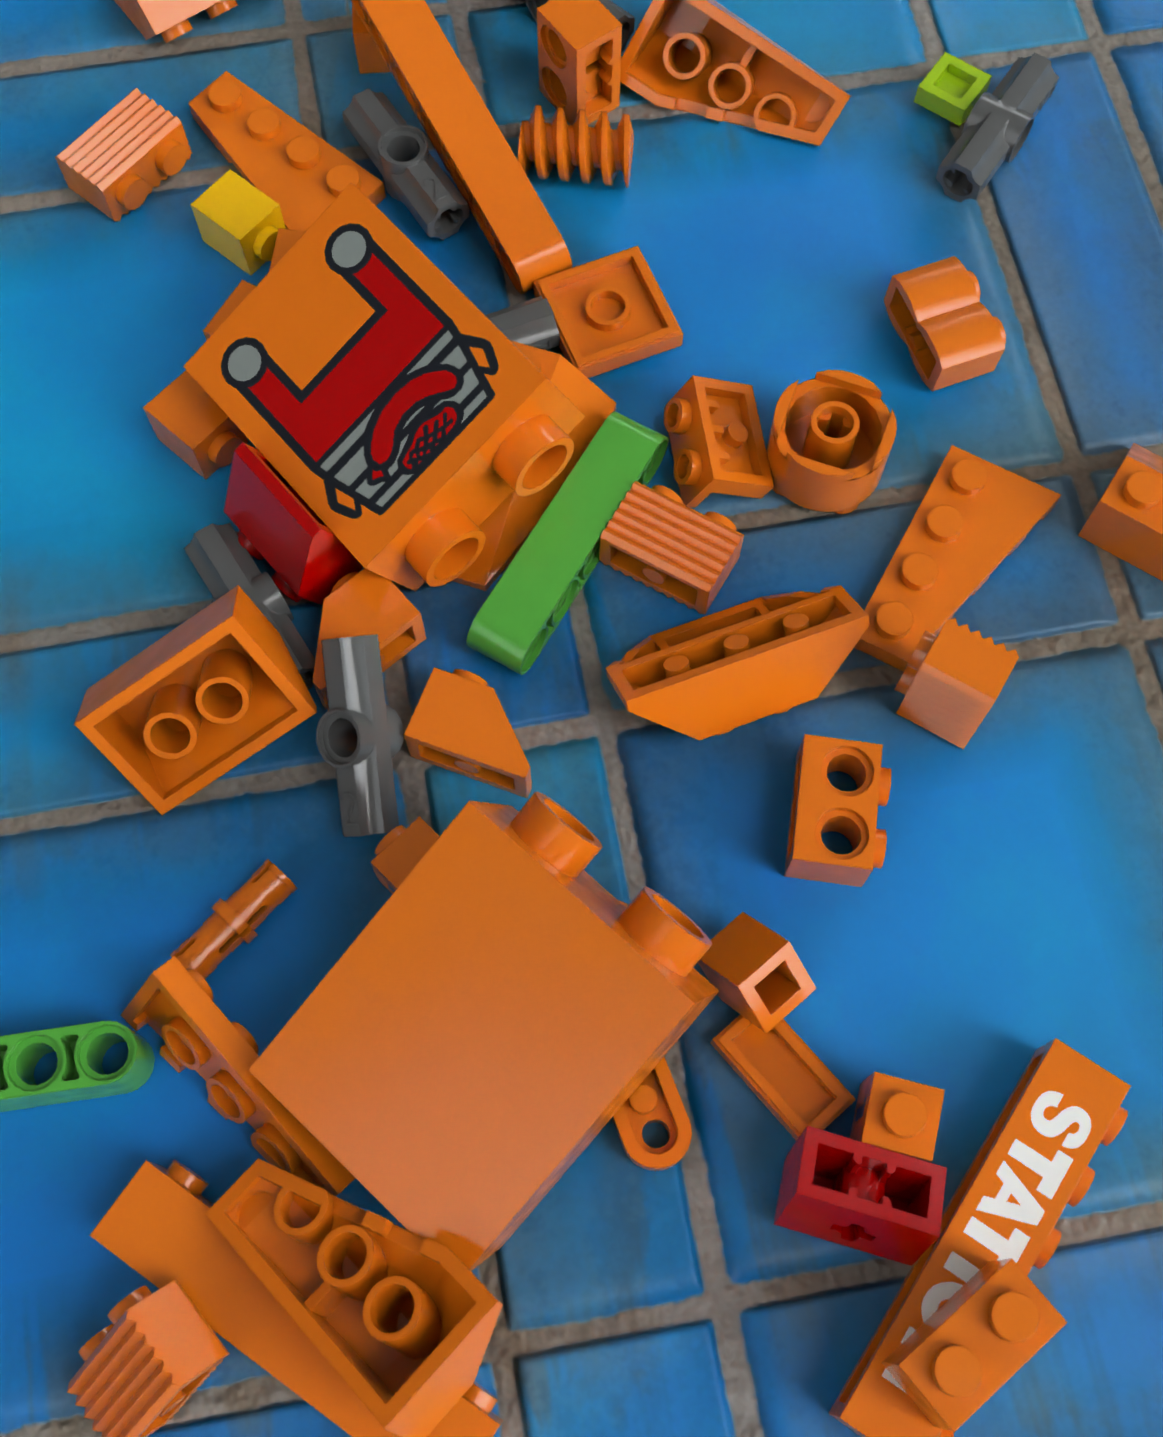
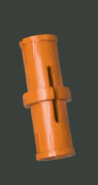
(235, 920)

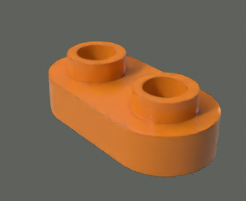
(654, 1102)

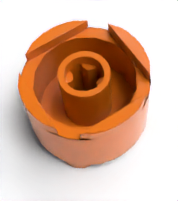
(830, 441)

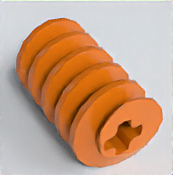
(576, 146)

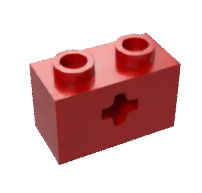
(861, 1196)

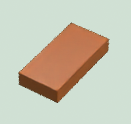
(783, 1074)

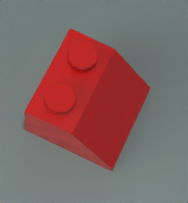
(284, 529)

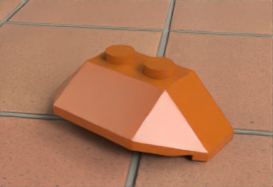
(740, 661)

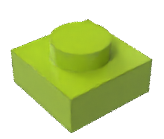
(952, 88)

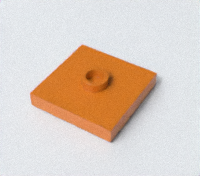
(610, 312)

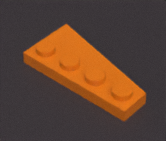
(278, 152)
(952, 546)
(202, 1038)

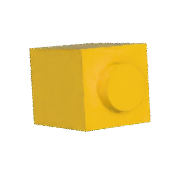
(238, 221)

